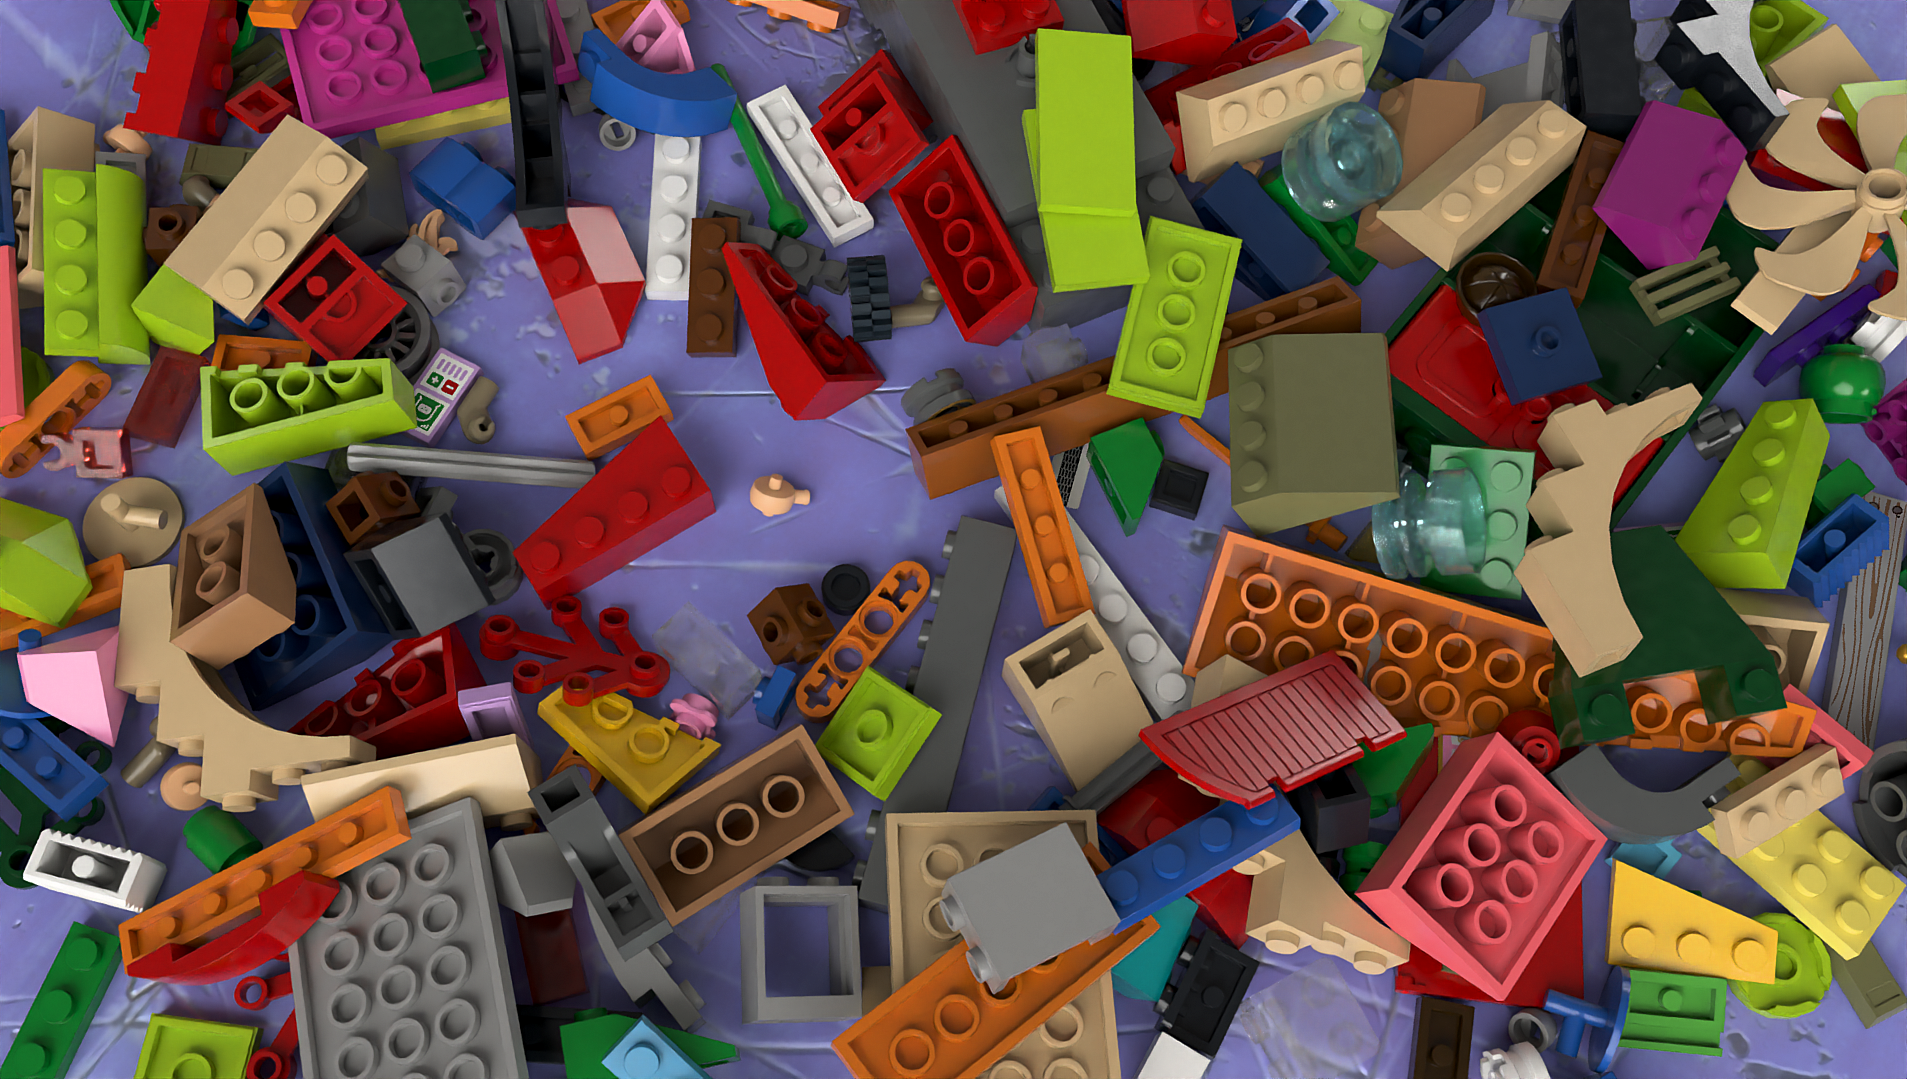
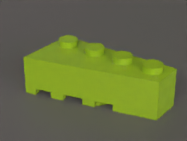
(299, 411)

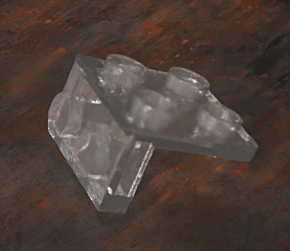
(1309, 1024)

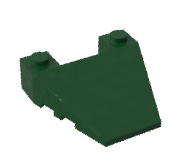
(1683, 632)

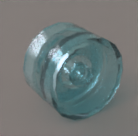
(1342, 162)

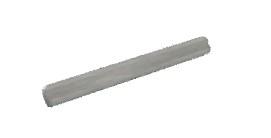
(469, 465)

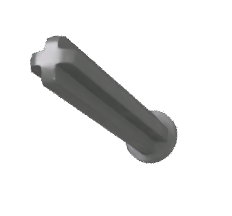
(1114, 780)

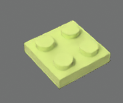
(1360, 25)

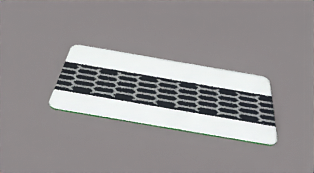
(1071, 474)

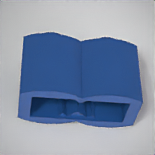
(465, 187)

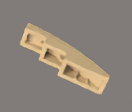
(1769, 302)

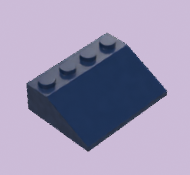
(329, 627)

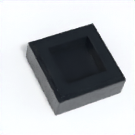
(1179, 489)

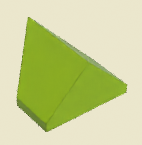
(175, 313)

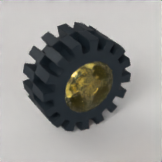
(869, 298)

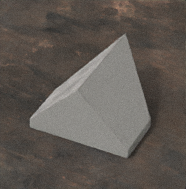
(532, 874)

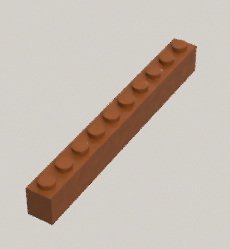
(1074, 405)

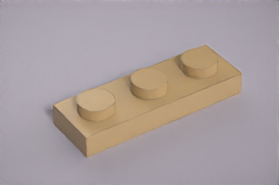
(1777, 800)

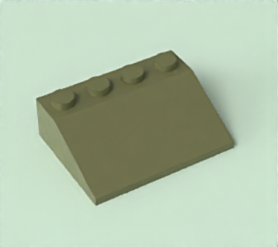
(1310, 428)

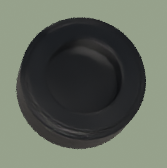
(845, 589)

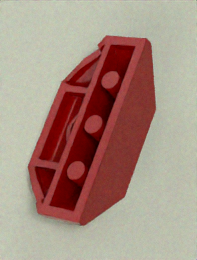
(589, 277)
(1158, 808)

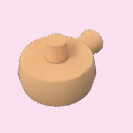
(127, 141)
(775, 495)
(182, 787)

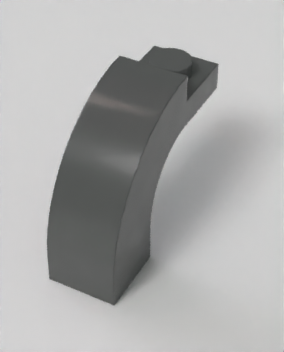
(1634, 814)
(600, 862)

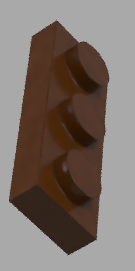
(711, 289)

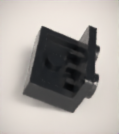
(1205, 994)

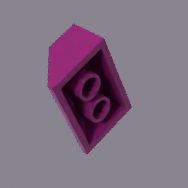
(1669, 183)

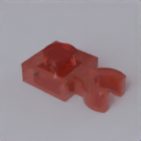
(94, 452)

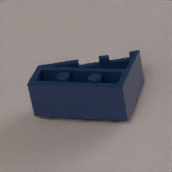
(1427, 32)
(1273, 250)

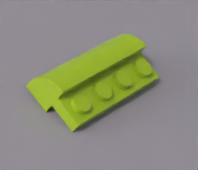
(94, 264)

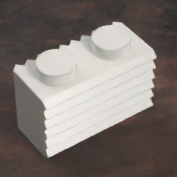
(95, 871)

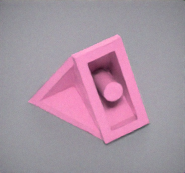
(657, 41)
(77, 682)

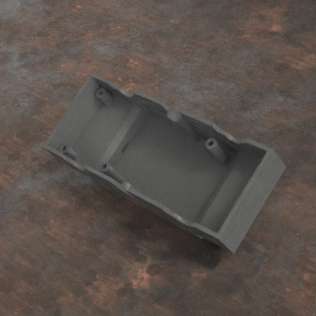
(983, 105)

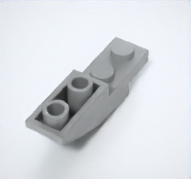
(646, 977)

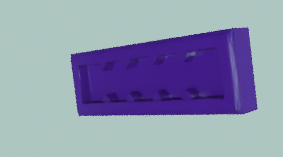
(1831, 326)

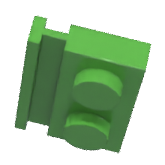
(1674, 1012)

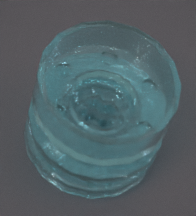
(1432, 524)

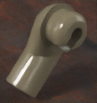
(922, 310)
(473, 411)
(147, 760)

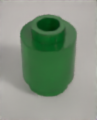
(219, 839)

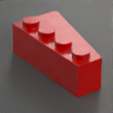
(1267, 44)
(187, 71)

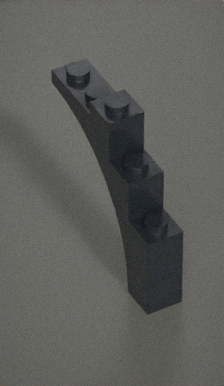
(1715, 55)
(536, 114)

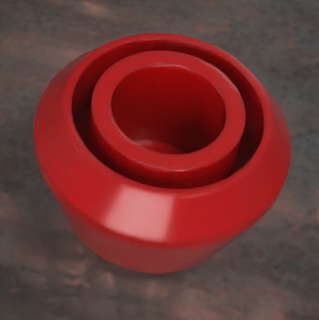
(1526, 729)

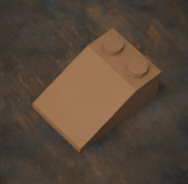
(232, 581)

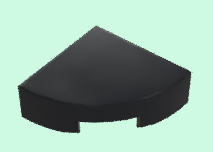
(821, 854)

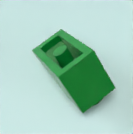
(1126, 468)
(1393, 768)

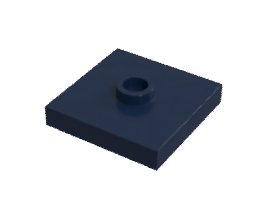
(1539, 346)

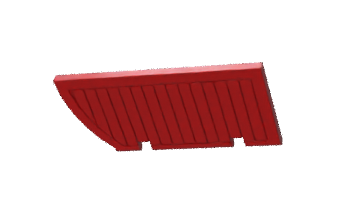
(1276, 731)

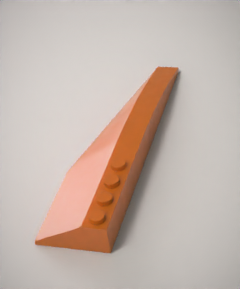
(1439, 653)

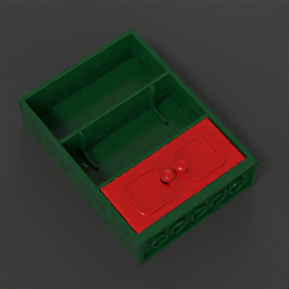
(1452, 390)

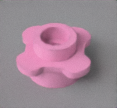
(695, 715)

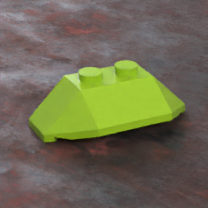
(40, 564)

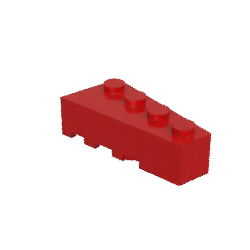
(617, 516)

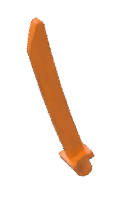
(1317, 530)

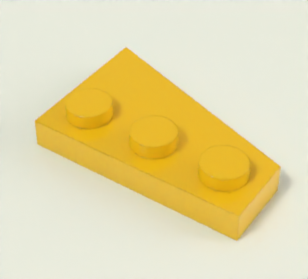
(628, 747)
(1680, 932)

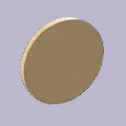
(134, 519)

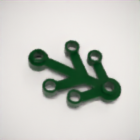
(34, 811)

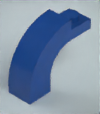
(652, 100)

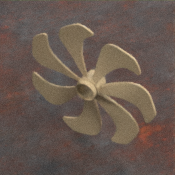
(1873, 199)

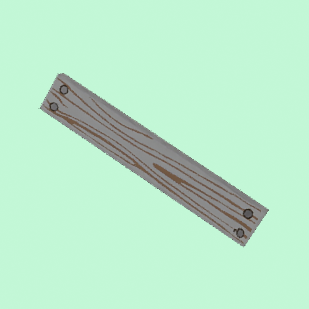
(1864, 632)

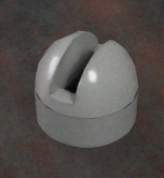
(608, 135)
(1525, 1024)

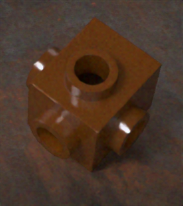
(168, 228)
(371, 503)
(792, 624)

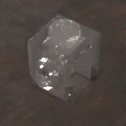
(1051, 352)

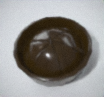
(1491, 281)

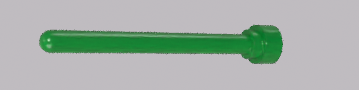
(783, 215)

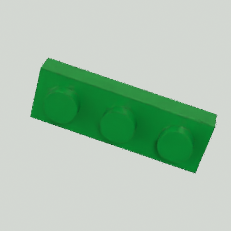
(64, 1005)

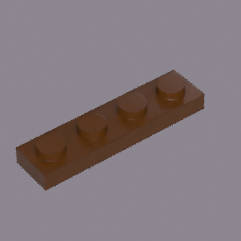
(1577, 227)

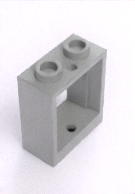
(844, 952)

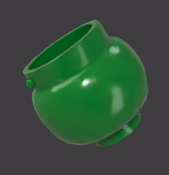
(1843, 384)

